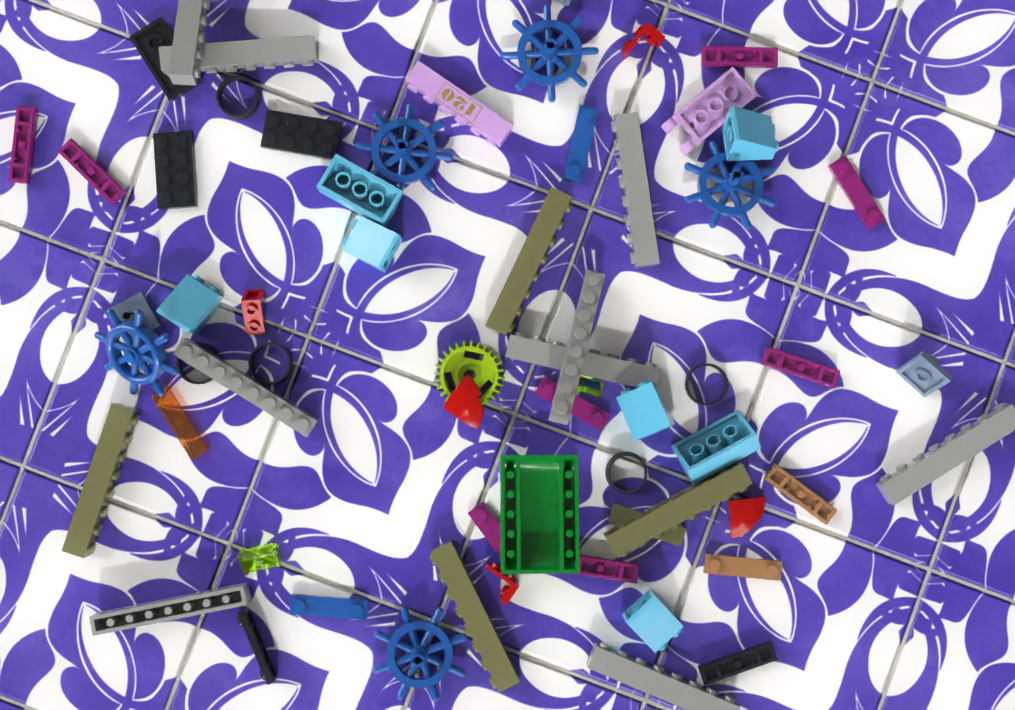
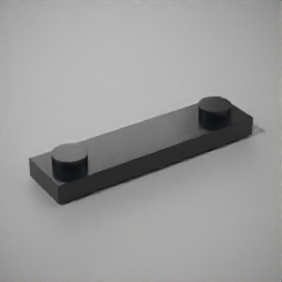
(737, 662)
(267, 670)

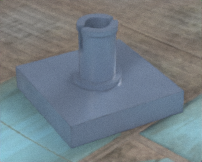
(126, 310)
(924, 374)

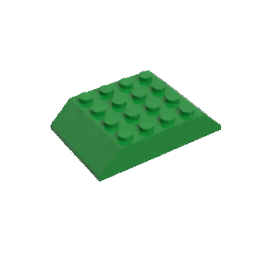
(539, 514)

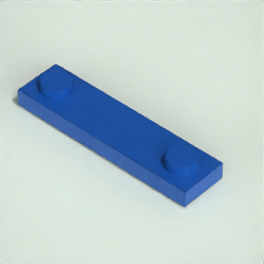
(580, 143)
(329, 606)

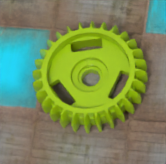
(458, 365)

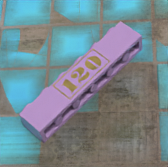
(459, 104)

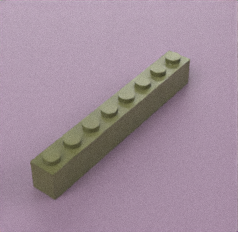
(528, 261)
(100, 480)
(677, 508)
(475, 616)

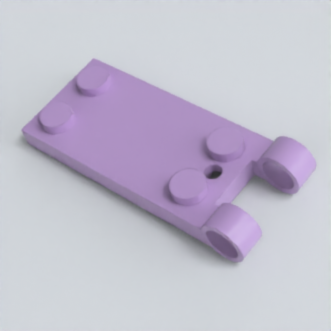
(710, 108)

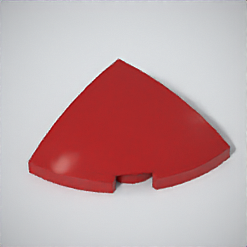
(465, 403)
(744, 514)

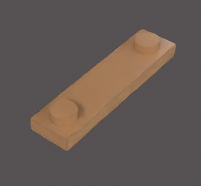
(800, 494)
(742, 567)

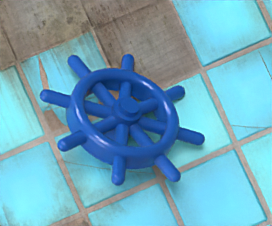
(549, 53)
(404, 150)
(729, 185)
(136, 352)
(419, 653)

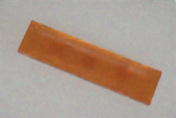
(180, 424)

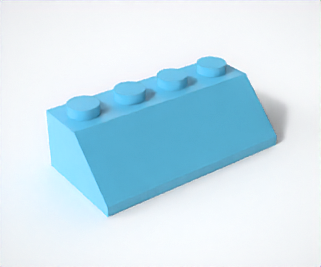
(360, 191)
(716, 446)

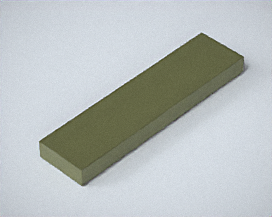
(621, 514)

